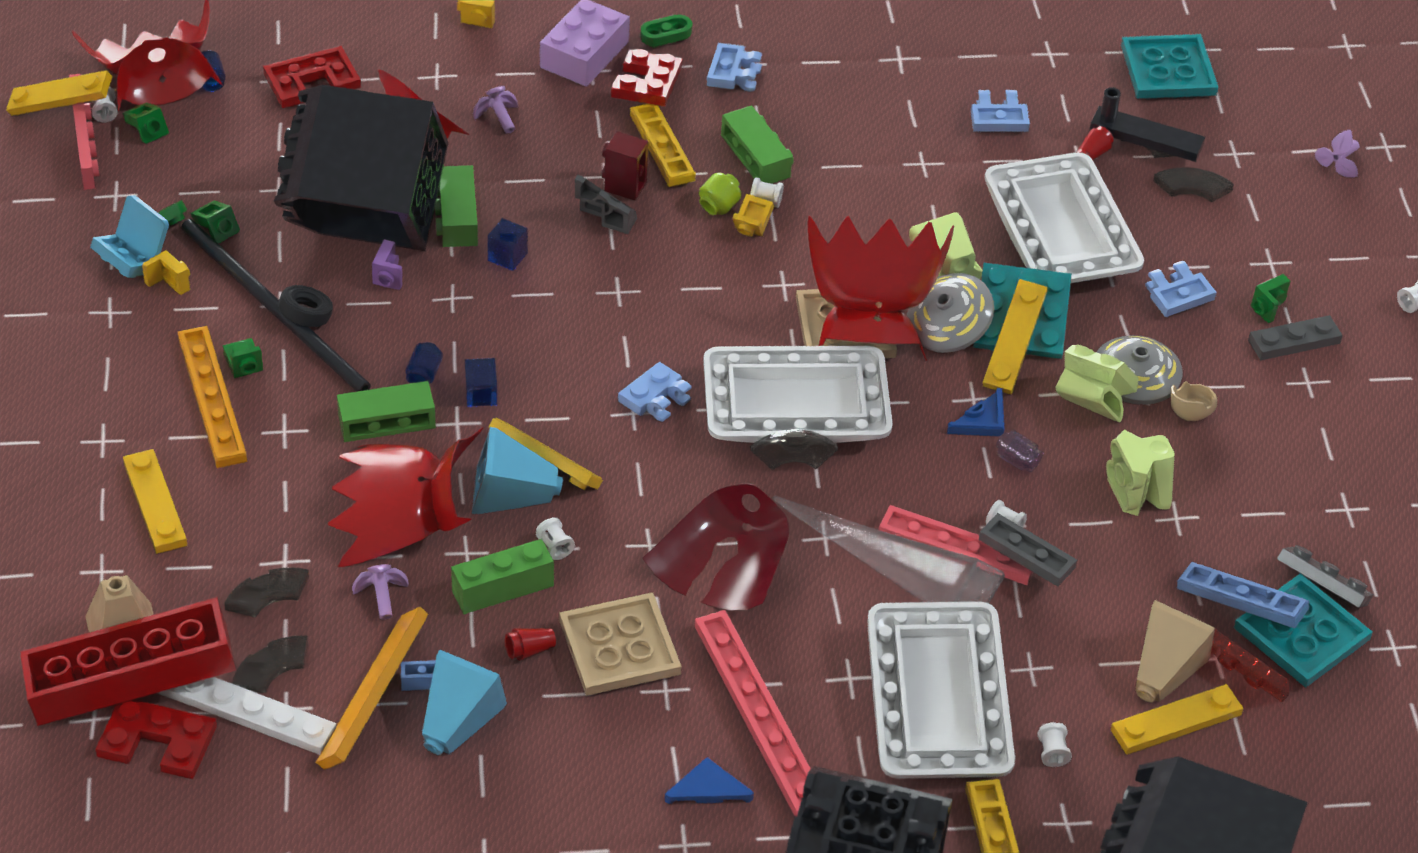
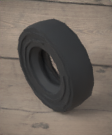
(312, 317)

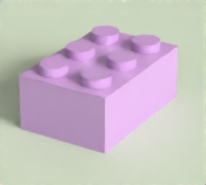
(584, 42)

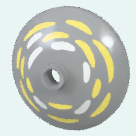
(957, 322)
(1151, 362)

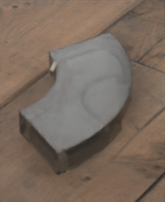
(1193, 181)
(794, 446)
(261, 591)
(265, 665)

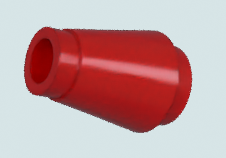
(1096, 142)
(528, 641)

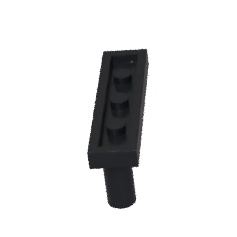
(1143, 131)

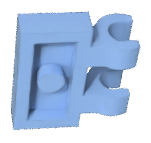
(727, 64)
(999, 117)
(1184, 291)
(650, 392)

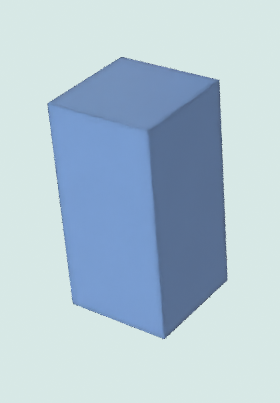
(417, 675)

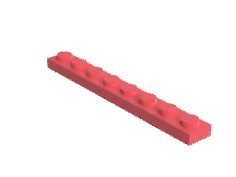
(755, 705)

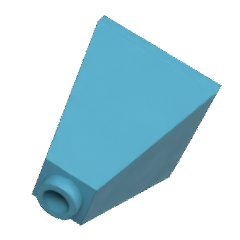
(512, 476)
(459, 702)

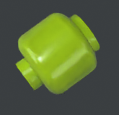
(719, 193)

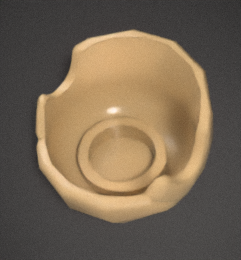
(1193, 401)

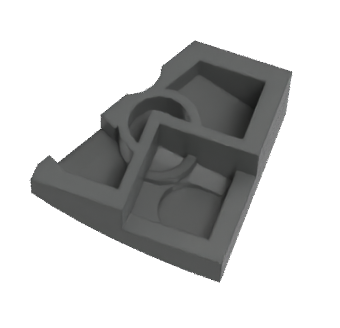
(598, 202)

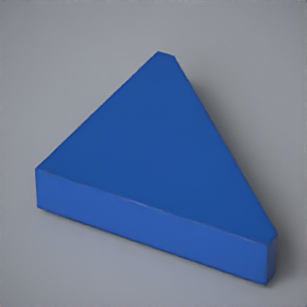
(982, 419)
(708, 785)

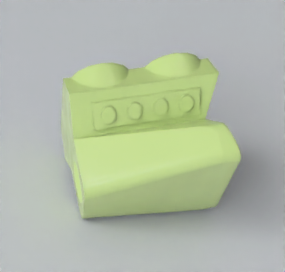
(960, 253)
(1096, 381)
(1141, 471)

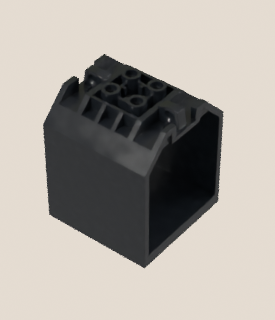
(362, 166)
(1201, 811)
(866, 817)

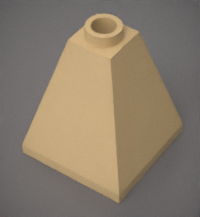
(117, 602)
(1171, 651)

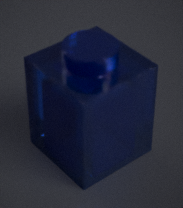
(507, 244)
(481, 382)

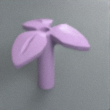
(498, 100)
(1343, 147)
(379, 576)

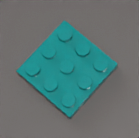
(1169, 66)
(1051, 324)
(1316, 644)

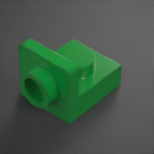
(148, 121)
(218, 219)
(1269, 296)
(243, 357)

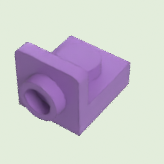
(385, 267)

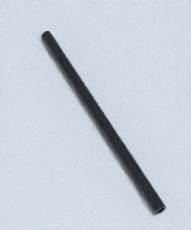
(271, 302)

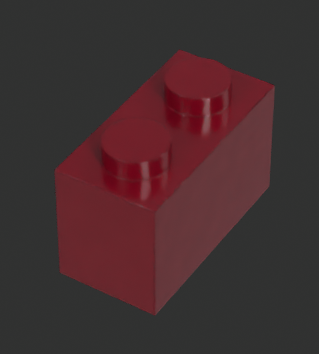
(625, 165)

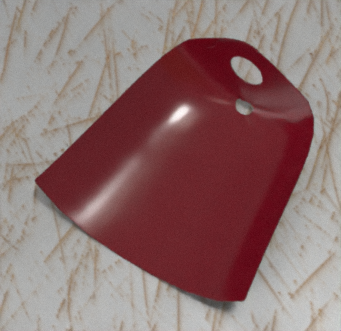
(690, 544)

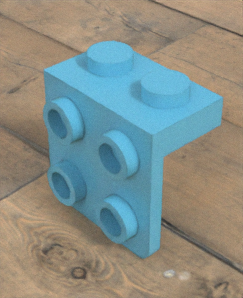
(136, 240)

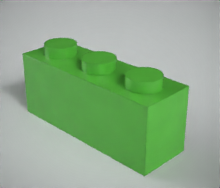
(756, 145)
(457, 207)
(386, 411)
(502, 576)

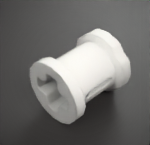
(104, 109)
(767, 191)
(1410, 302)
(998, 507)
(555, 538)
(1054, 744)

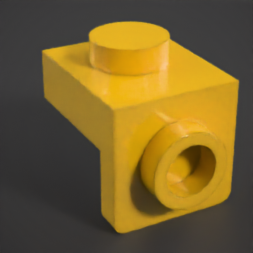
(477, 12)
(753, 215)
(169, 269)

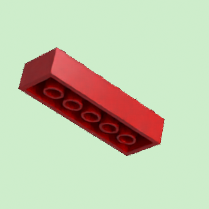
(127, 661)

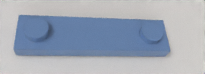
(1243, 594)

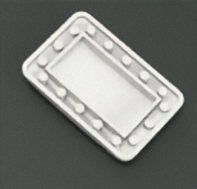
(1063, 217)
(797, 387)
(940, 690)

